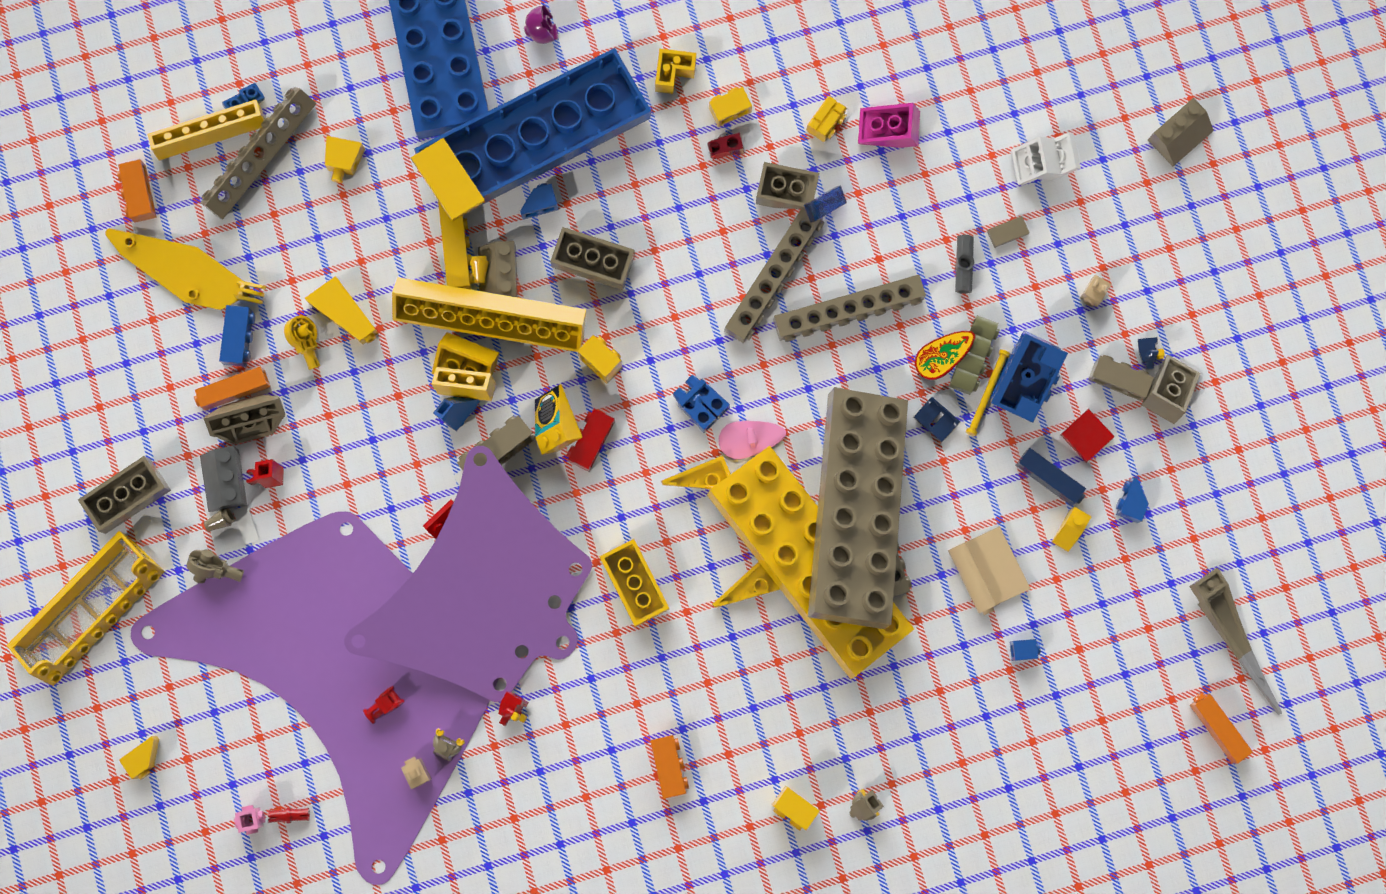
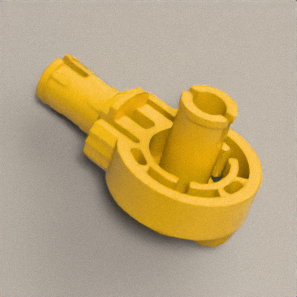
(303, 338)

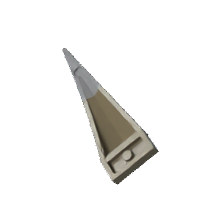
(1219, 607)

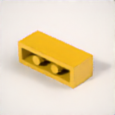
(464, 383)

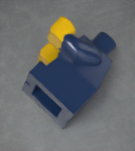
(1148, 352)

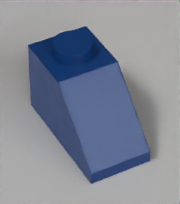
(539, 202)

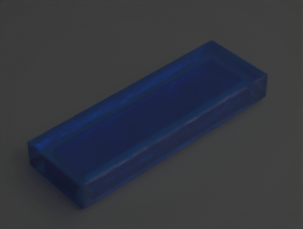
(825, 203)

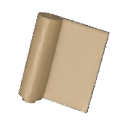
(989, 570)

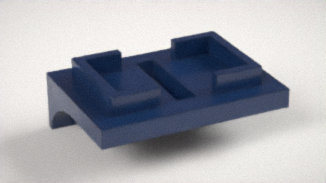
(944, 425)

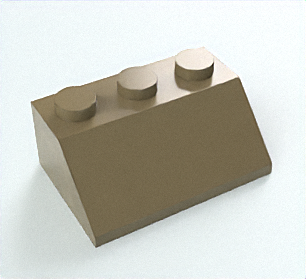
(1182, 132)
(501, 269)

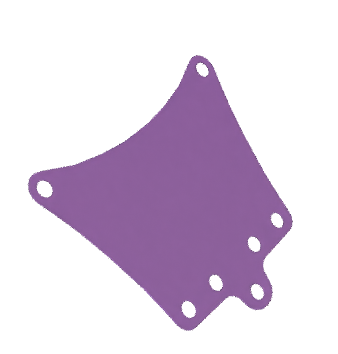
(481, 590)

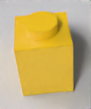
(1071, 529)
(141, 759)

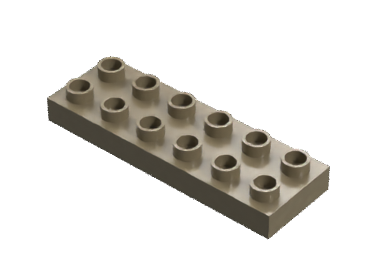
(858, 509)

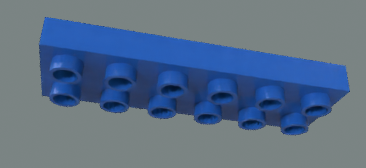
(438, 64)
(547, 125)

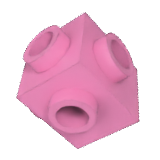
(242, 819)

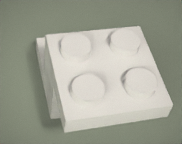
(1045, 158)

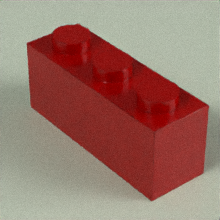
(593, 438)

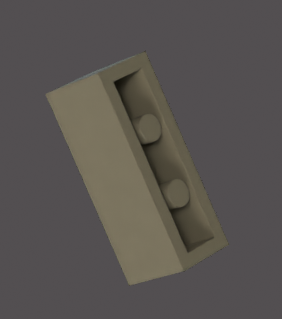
(1121, 377)

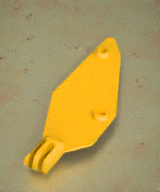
(184, 270)

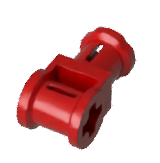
(384, 704)

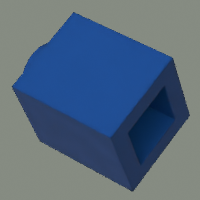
(1024, 649)

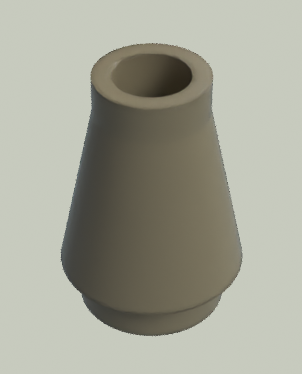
(221, 519)

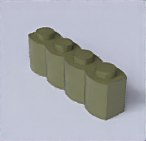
(969, 368)

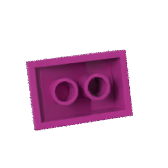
(890, 125)

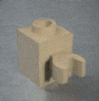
(1095, 291)
(415, 772)

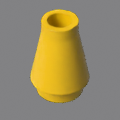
(479, 268)

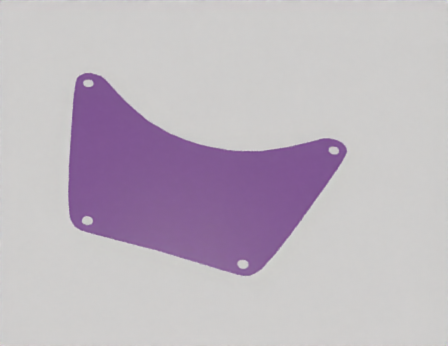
(289, 634)

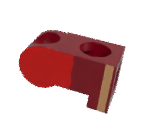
(726, 146)

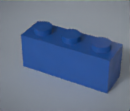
(237, 336)

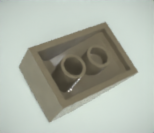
(786, 186)
(1171, 389)

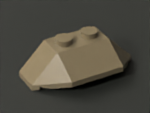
(246, 419)

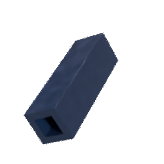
(1051, 477)

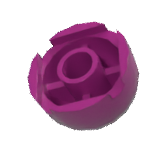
(540, 26)

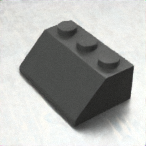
(223, 479)

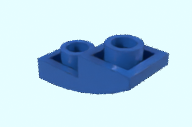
(245, 95)

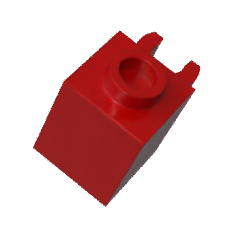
(266, 473)

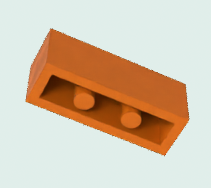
(136, 191)
(669, 766)

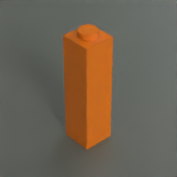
(231, 388)
(1220, 728)

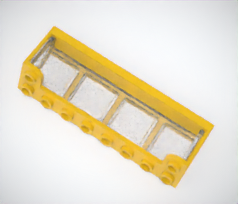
(85, 609)

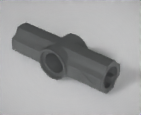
(964, 252)

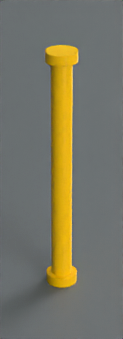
(1003, 354)

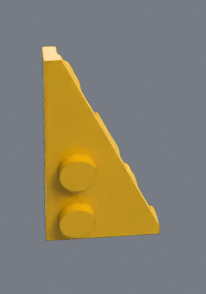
(701, 476)
(751, 584)

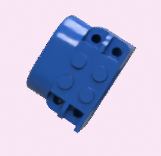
(1026, 393)

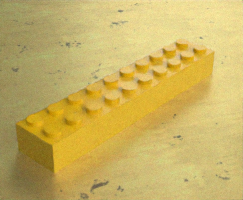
(488, 314)

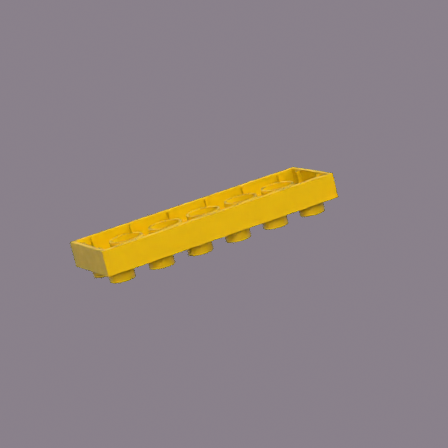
(779, 529)

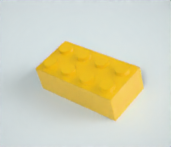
(634, 583)

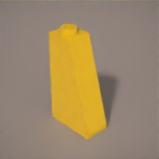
(340, 308)

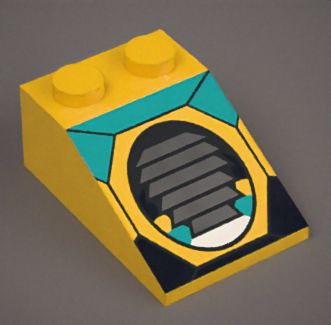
(554, 421)

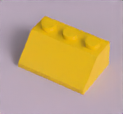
(463, 354)

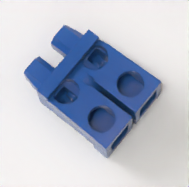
(698, 397)

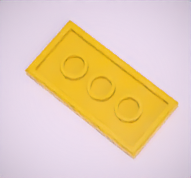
(447, 179)

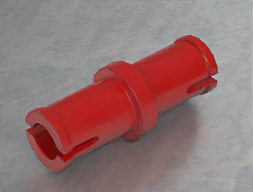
(288, 815)

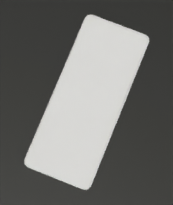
(246, 525)

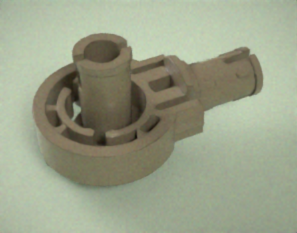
(208, 565)

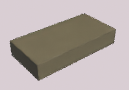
(1008, 232)

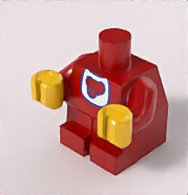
(511, 708)

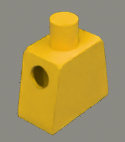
(342, 157)

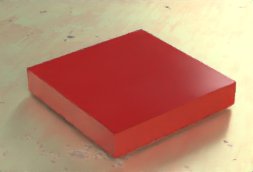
(1087, 435)

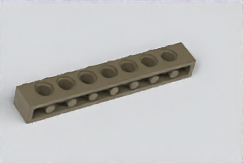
(233, 193)
(912, 285)
(734, 326)

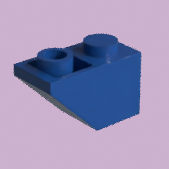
(455, 411)
(1133, 503)

